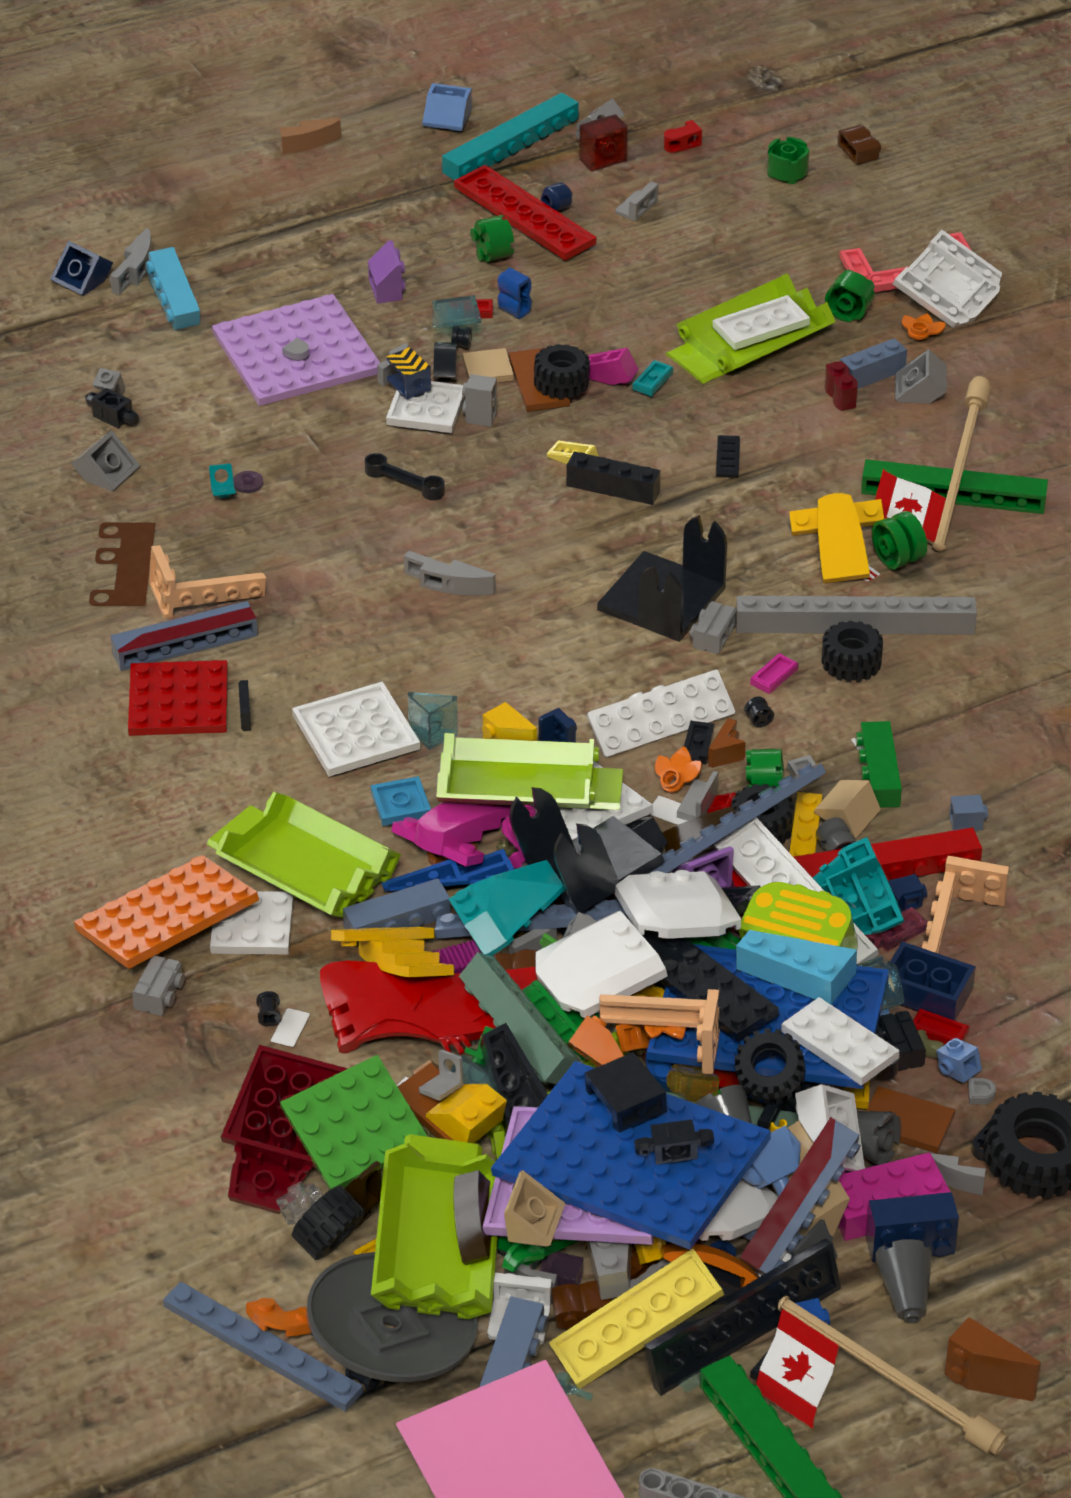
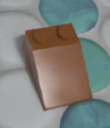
(990, 1363)

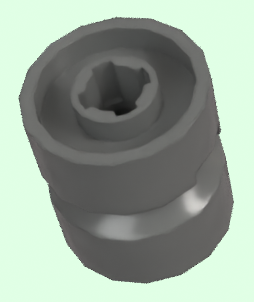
(834, 834)

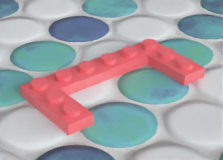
(883, 280)

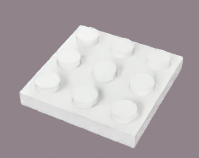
(428, 411)
(257, 928)

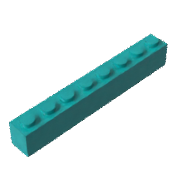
(511, 136)

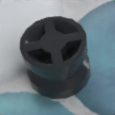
(462, 336)
(759, 711)

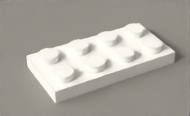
(761, 322)
(840, 1041)

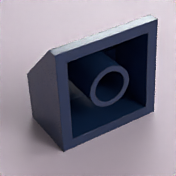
(80, 269)

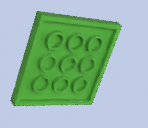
(351, 1120)

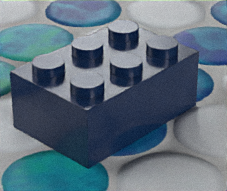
(933, 980)
(919, 1217)

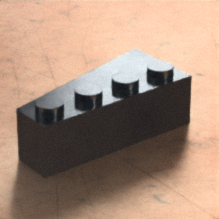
(510, 1071)

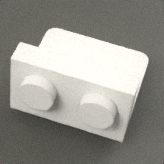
(523, 1287)

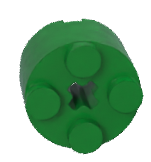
(788, 159)
(492, 238)
(850, 296)
(765, 766)

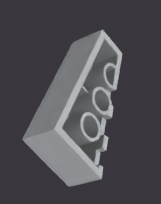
(611, 1267)

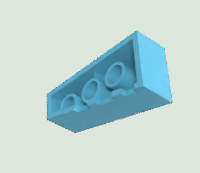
(172, 288)
(797, 964)

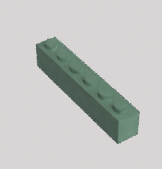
(509, 1004)

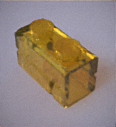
(691, 1083)

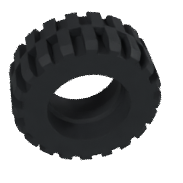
(1019, 1166)

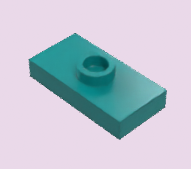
(652, 378)

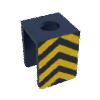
(412, 375)

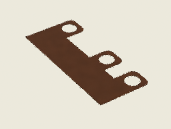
(132, 562)

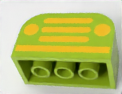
(800, 914)

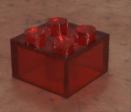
(603, 142)

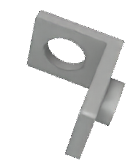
(446, 1081)

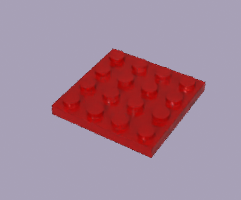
(178, 698)

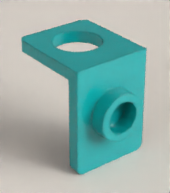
(225, 488)

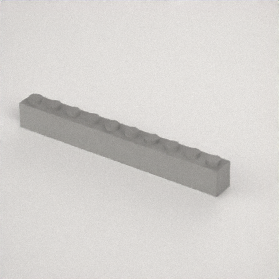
(885, 614)

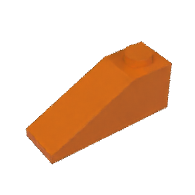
(595, 1042)

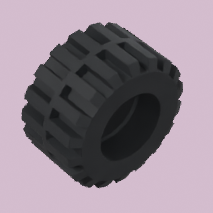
(561, 371)
(852, 651)
(776, 819)
(768, 1045)
(328, 1222)

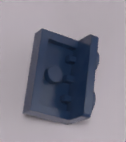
(556, 727)

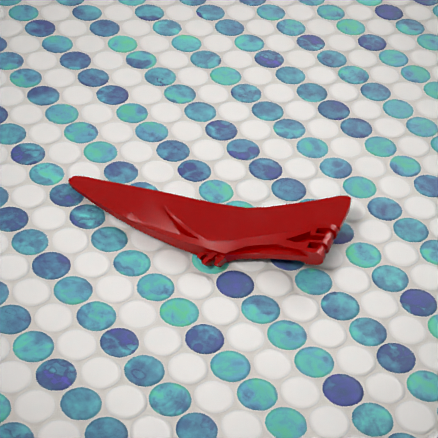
(381, 1004)

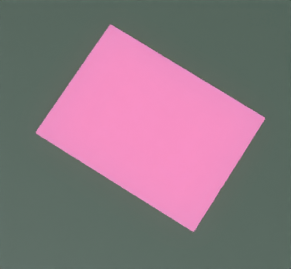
(509, 1443)

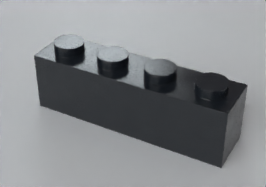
(613, 478)

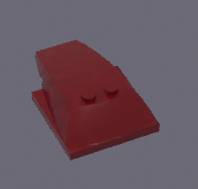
(265, 1143)

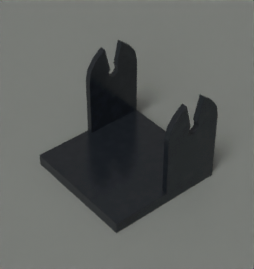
(668, 594)
(588, 864)

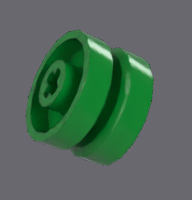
(899, 540)

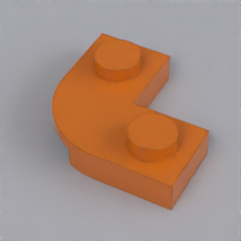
(268, 1313)

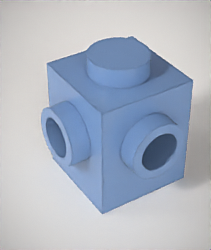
(959, 1060)

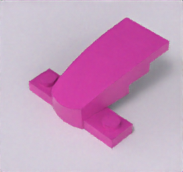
(450, 827)

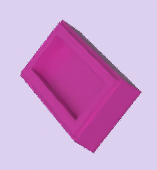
(774, 673)

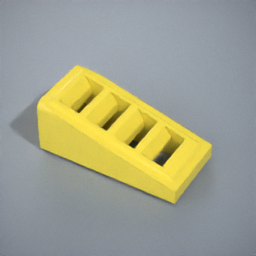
(569, 447)

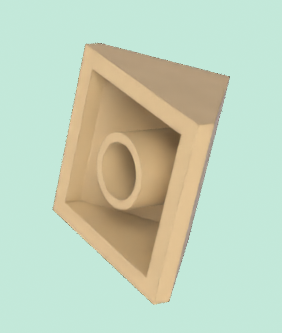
(852, 802)
(532, 1212)

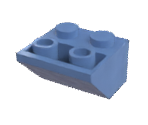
(447, 107)

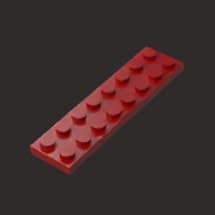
(525, 212)

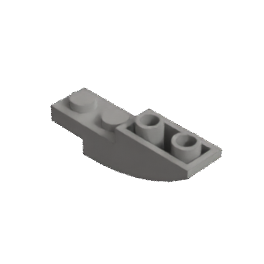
(134, 266)
(453, 578)

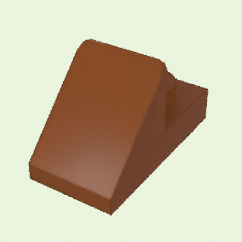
(726, 746)

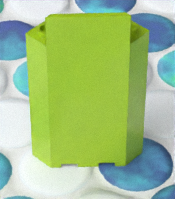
(710, 356)
(502, 769)
(305, 853)
(417, 1235)

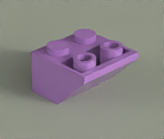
(386, 273)

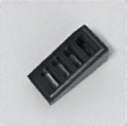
(728, 455)

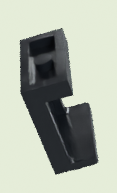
(627, 1091)

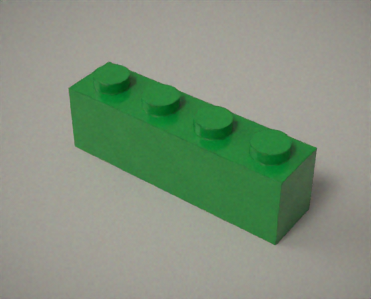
(879, 762)

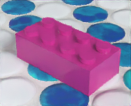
(890, 1180)

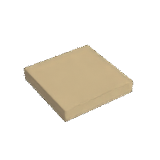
(489, 363)

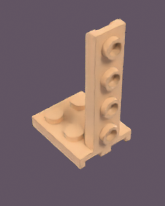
(173, 595)
(967, 881)
(670, 1012)

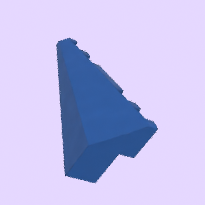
(453, 874)

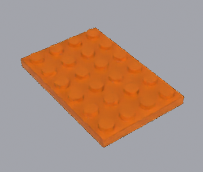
(165, 911)

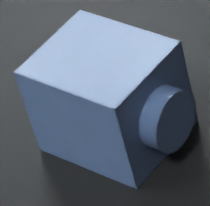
(967, 812)

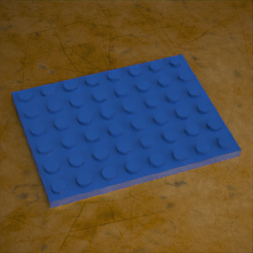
(859, 1000)
(591, 1166)

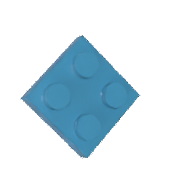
(400, 800)

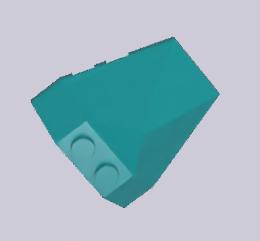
(862, 884)
(505, 903)

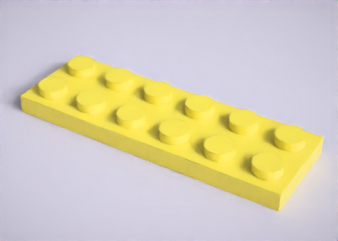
(636, 1318)

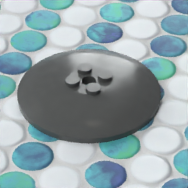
(353, 1332)

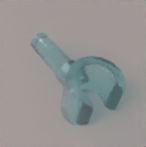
(565, 1380)

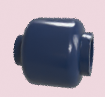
(557, 196)

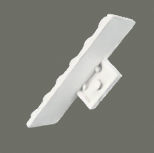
(660, 713)

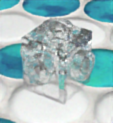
(298, 1201)

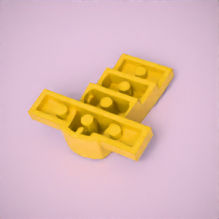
(839, 533)
(396, 950)

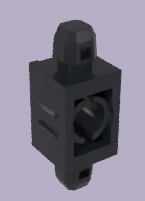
(112, 408)
(674, 1141)

